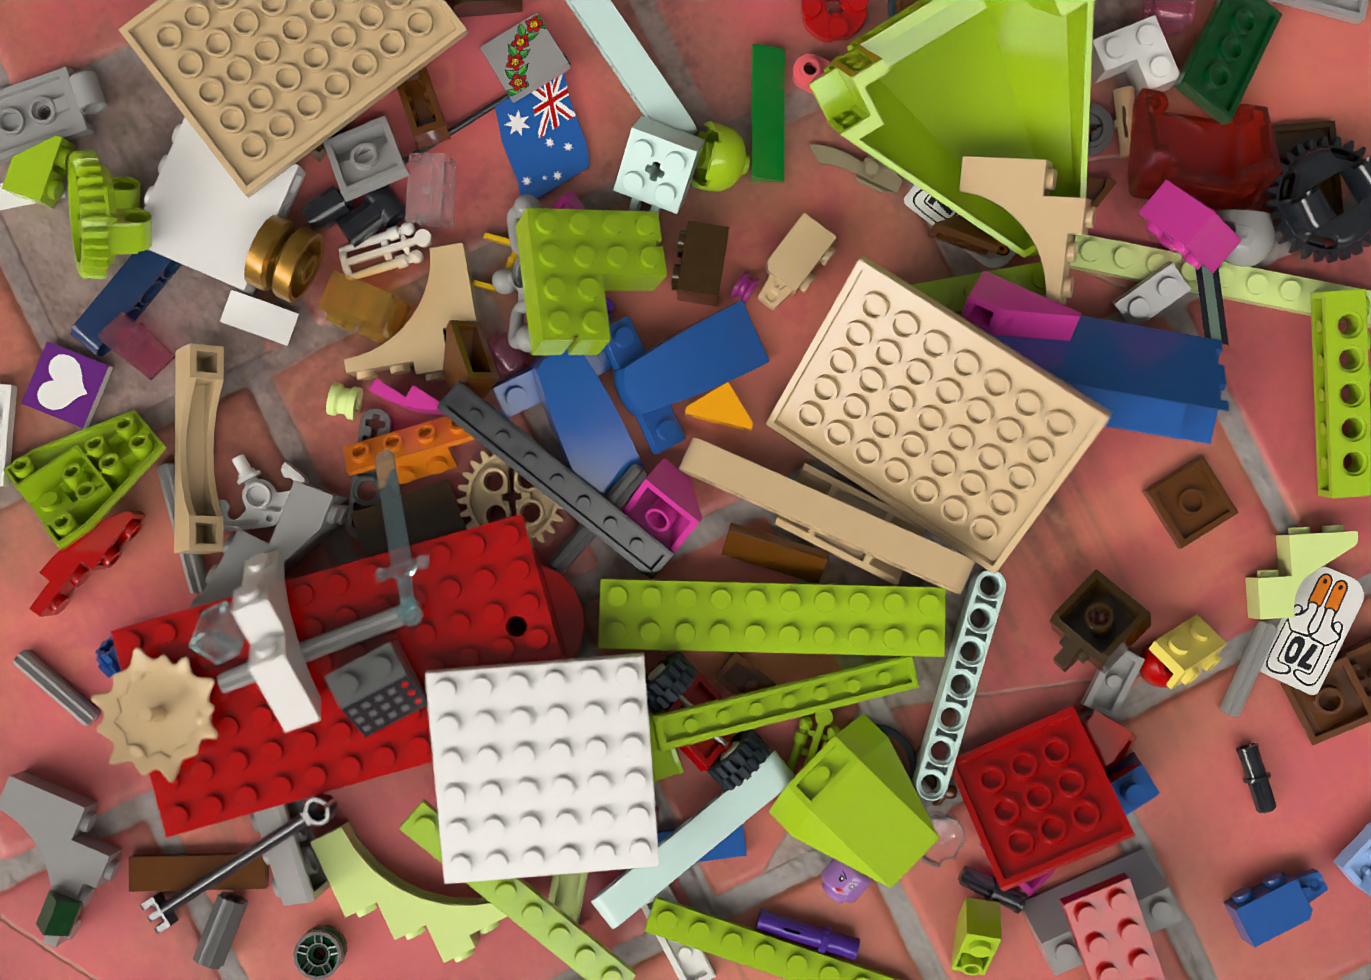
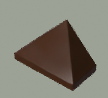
(964, 235)

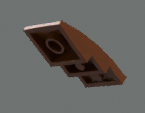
(1342, 699)

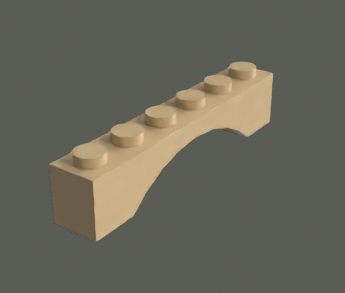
(197, 393)

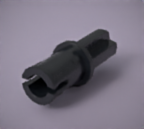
(1256, 777)
(991, 890)

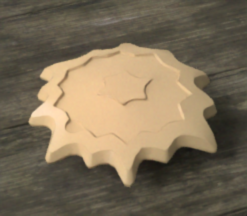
(156, 714)

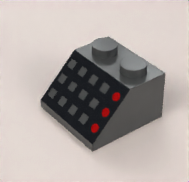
(377, 688)

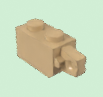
(795, 259)

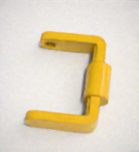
(510, 262)

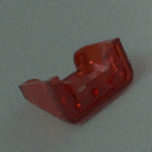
(1209, 161)

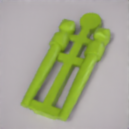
(800, 738)

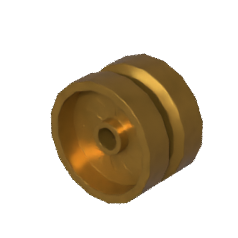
(283, 258)

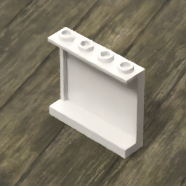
(204, 214)

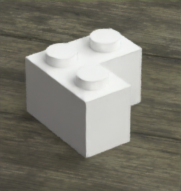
(1137, 51)

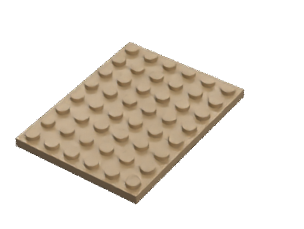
(283, 74)
(935, 415)

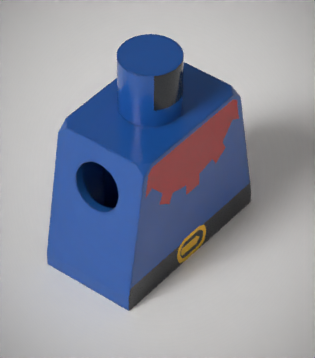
(1132, 783)

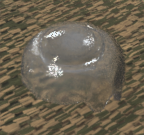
(951, 838)

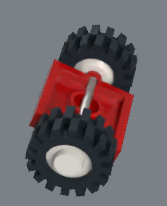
(726, 758)

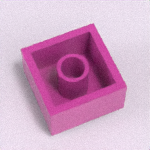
(1188, 227)

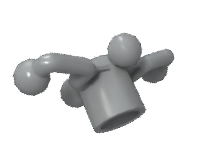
(507, 280)

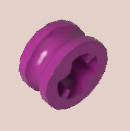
(745, 287)

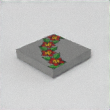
(525, 57)

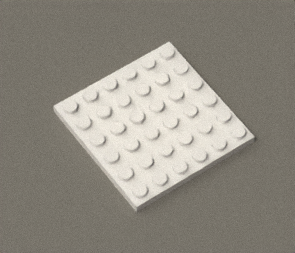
(543, 767)

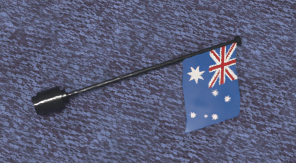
(537, 135)

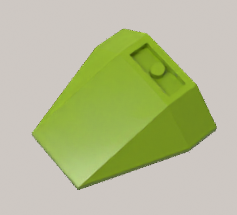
(84, 474)
(858, 805)

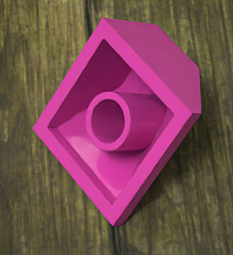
(666, 505)

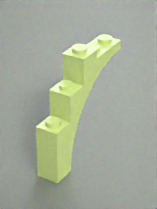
(363, 881)

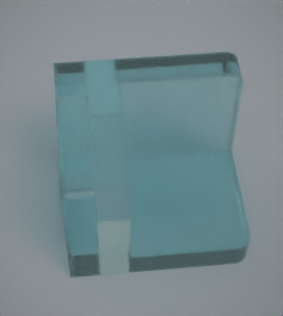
(218, 634)

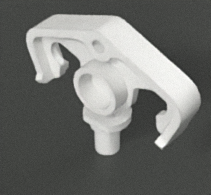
(259, 497)

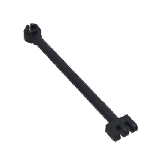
(313, 814)

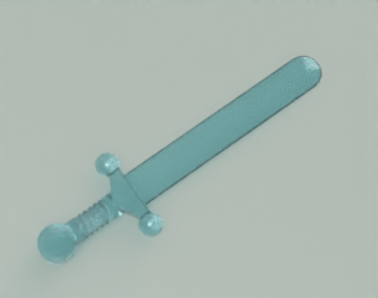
(401, 564)

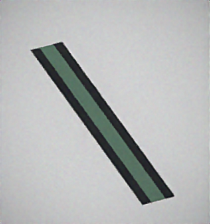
(1211, 305)

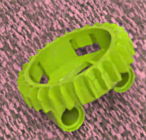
(103, 215)

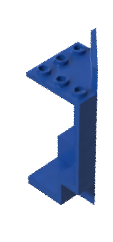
(1141, 374)

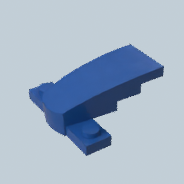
(680, 367)
(578, 413)

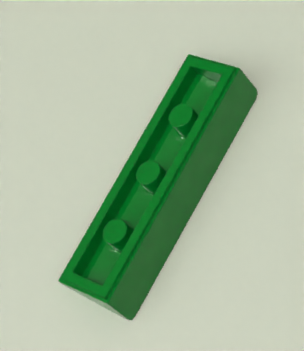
(767, 114)

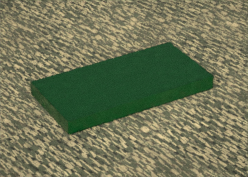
(1227, 55)

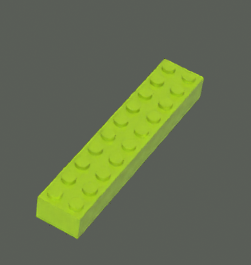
(772, 617)

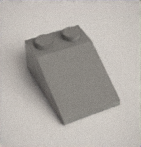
(306, 522)

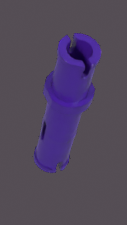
(808, 934)

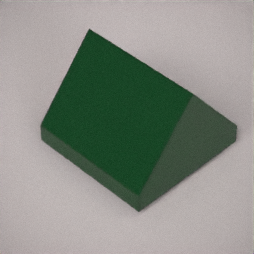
(58, 914)

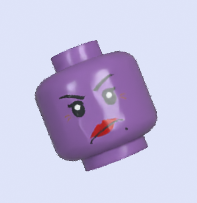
(844, 882)

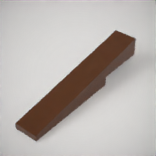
(423, 110)

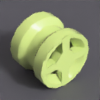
(344, 401)

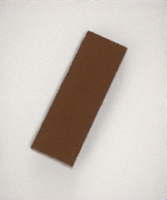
(775, 553)

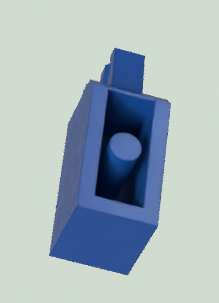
(1274, 905)

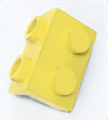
(1188, 650)

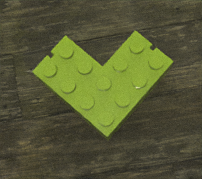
(570, 264)

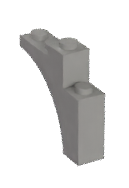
(58, 826)

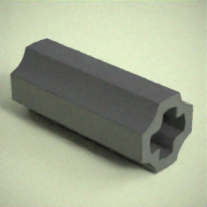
(220, 930)

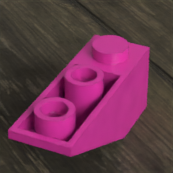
(1018, 312)

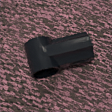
(379, 210)

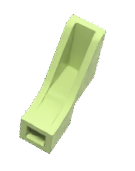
(1299, 555)

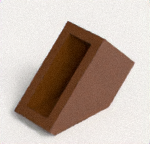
(468, 357)

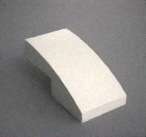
(259, 317)

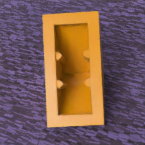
(721, 408)

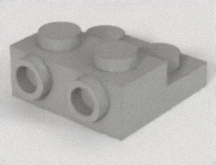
(366, 158)

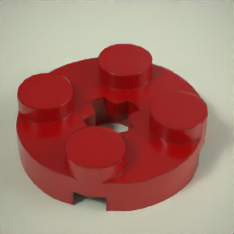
(834, 26)

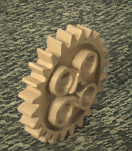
(482, 500)

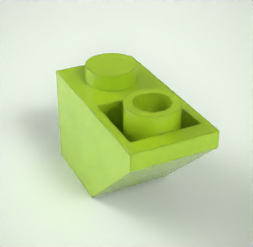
(40, 171)
(976, 936)

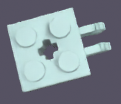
(644, 180)

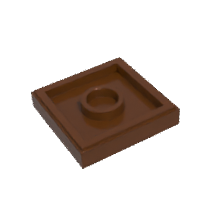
(1190, 502)

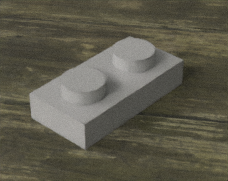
(1151, 294)
(1110, 689)

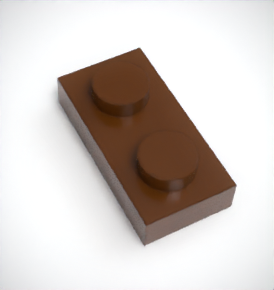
(741, 676)

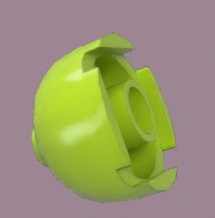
(721, 158)

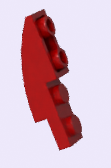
(95, 550)

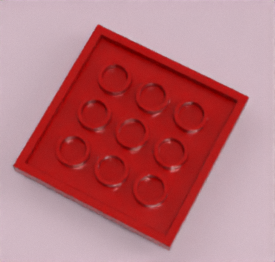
(1040, 799)

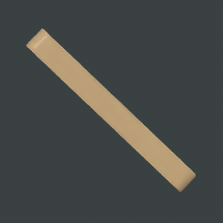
(827, 515)

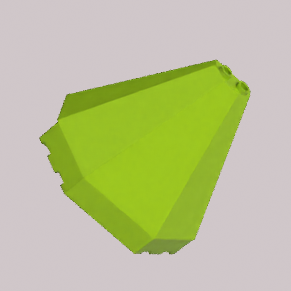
(971, 84)

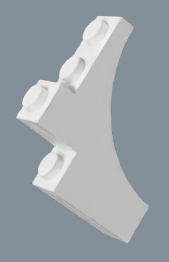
(274, 651)

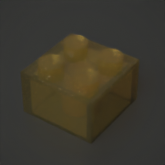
(362, 306)

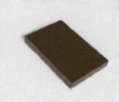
(1291, 135)
(427, 515)

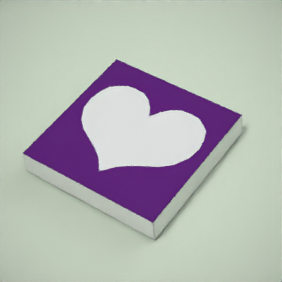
(67, 385)

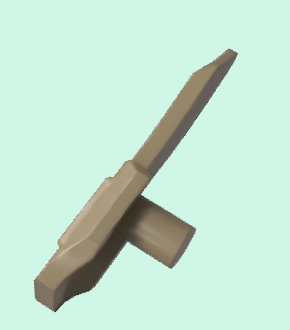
(869, 172)

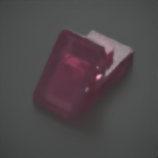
(136, 345)

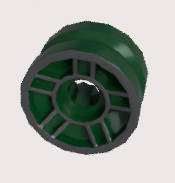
(315, 965)

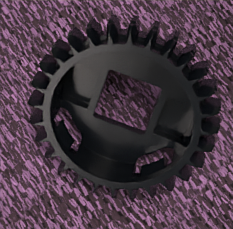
(1310, 211)

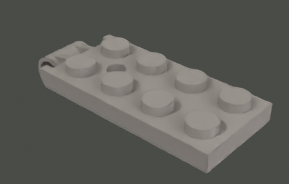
(62, 91)

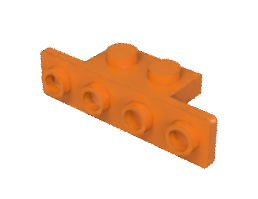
(417, 449)

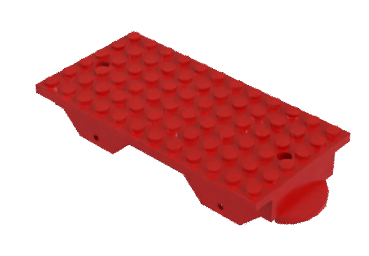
(469, 608)

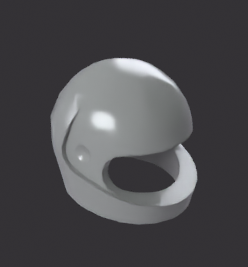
(1256, 233)

